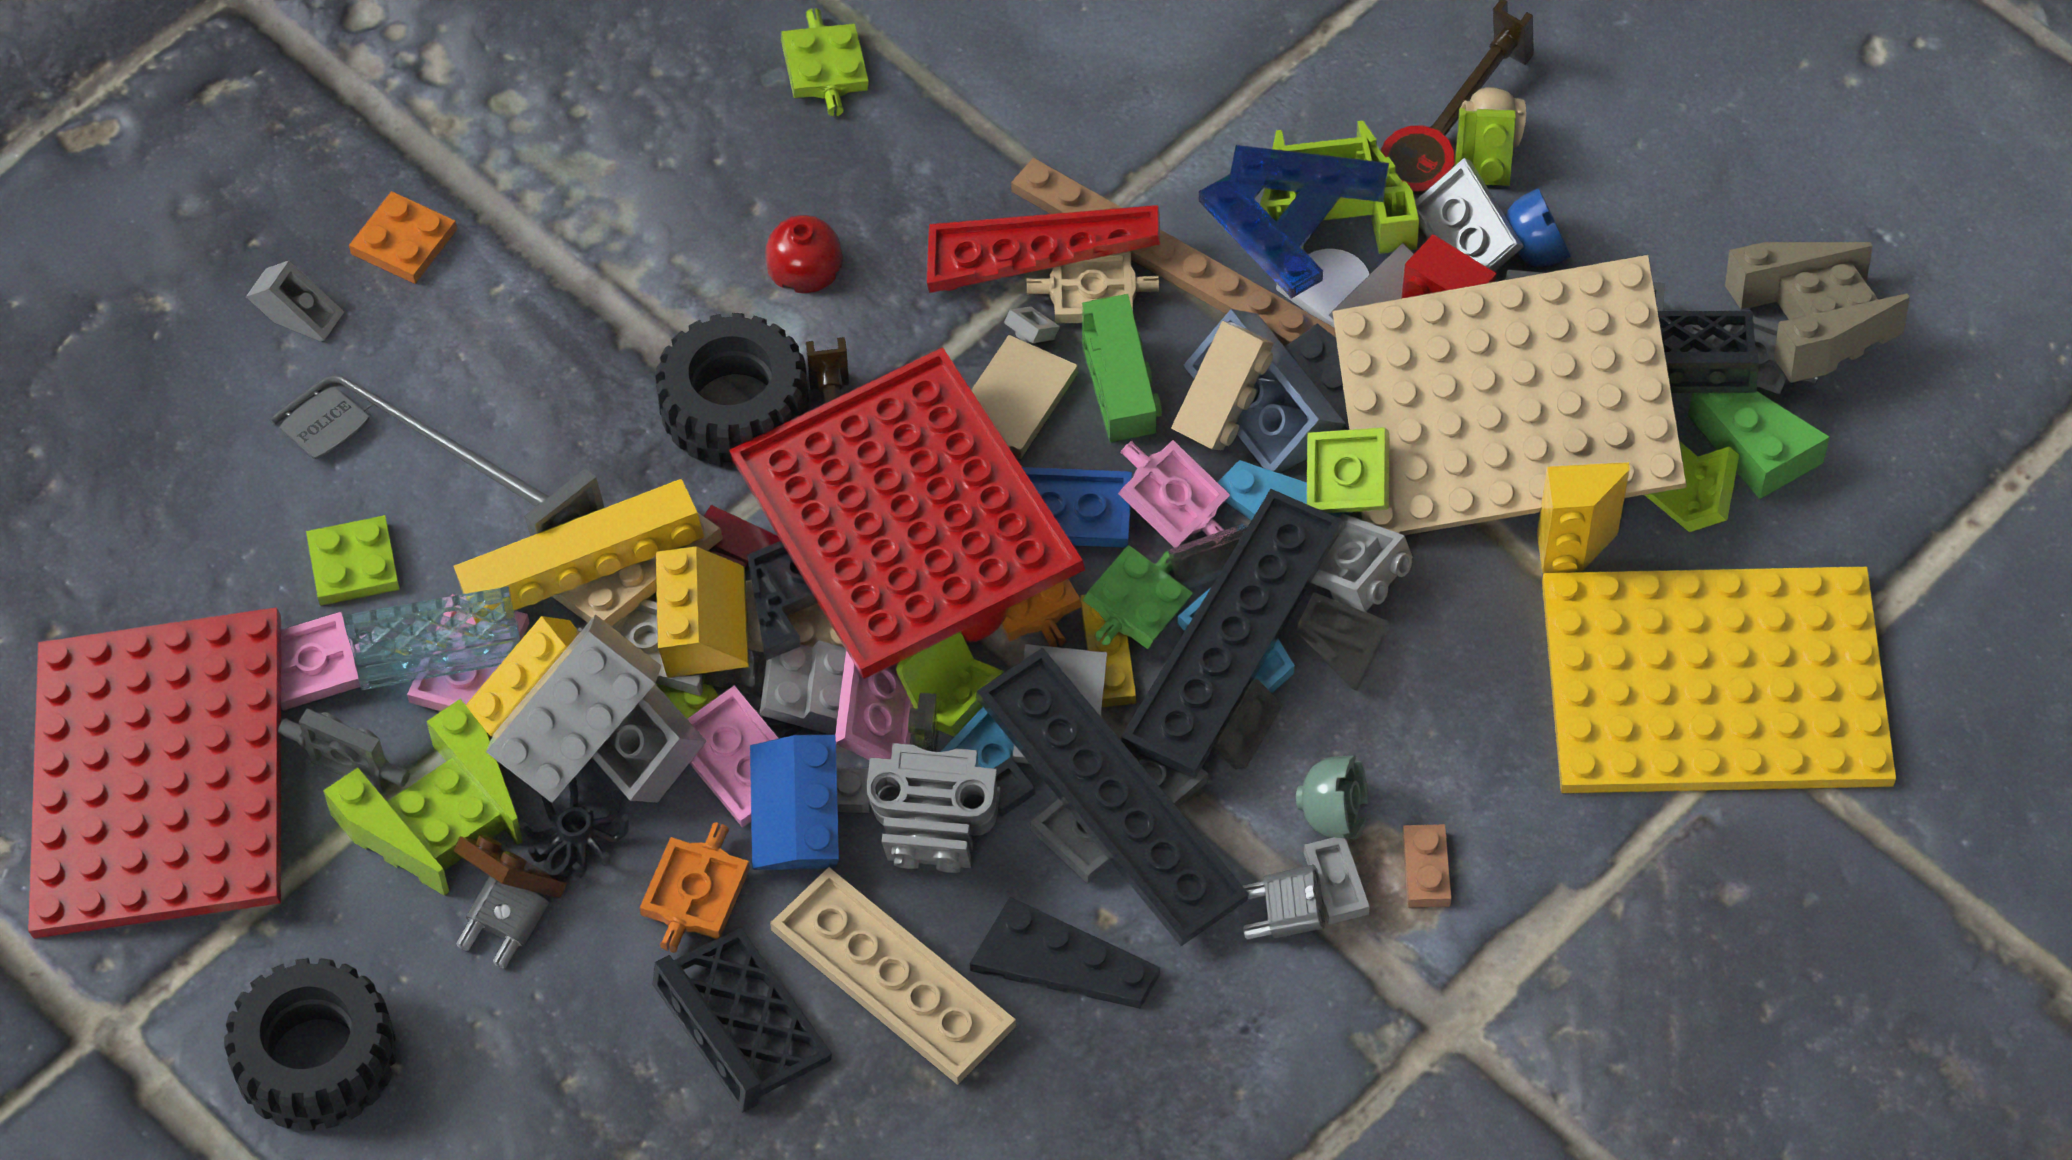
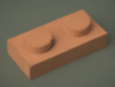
(1426, 866)

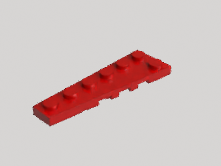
(1012, 246)

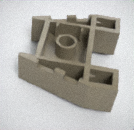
(1822, 296)

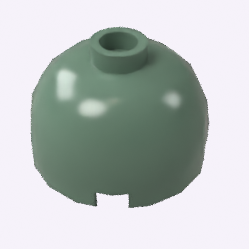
(1334, 796)

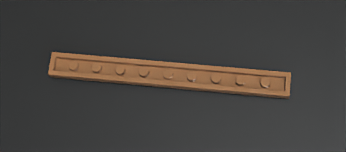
(1172, 258)

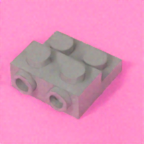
(1363, 563)
(805, 687)

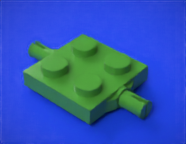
(1136, 597)

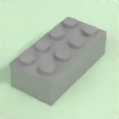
(573, 708)
(649, 748)

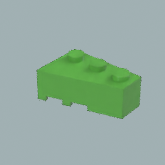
(1118, 368)
(1769, 439)

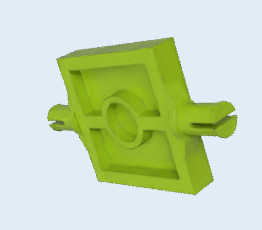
(824, 61)

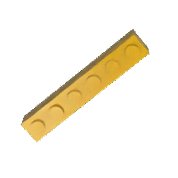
(586, 547)

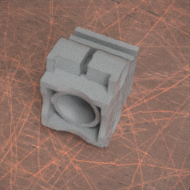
(930, 814)

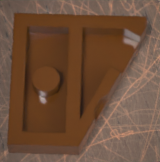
(507, 866)

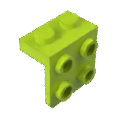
(1707, 492)
(951, 675)

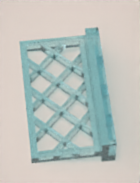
(428, 654)

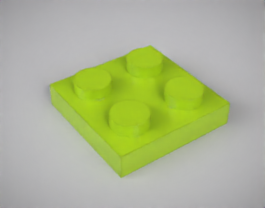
(1348, 470)
(352, 560)

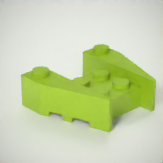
(1393, 220)
(428, 817)

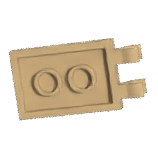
(1022, 390)

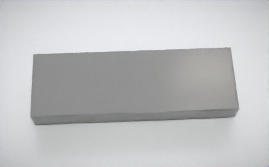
(1382, 284)

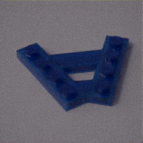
(1320, 185)

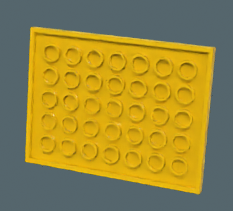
(1716, 680)

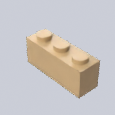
(1223, 386)

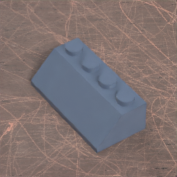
(1284, 402)

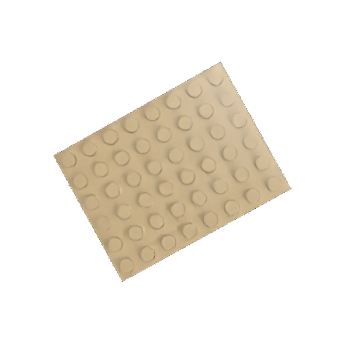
(1507, 382)

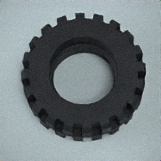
(722, 349)
(303, 995)

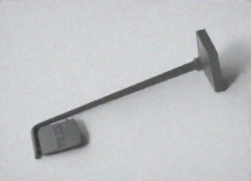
(333, 418)

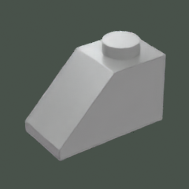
(294, 301)

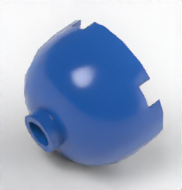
(1537, 231)

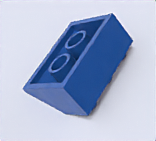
(794, 803)

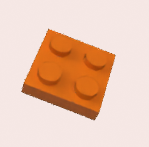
(403, 237)

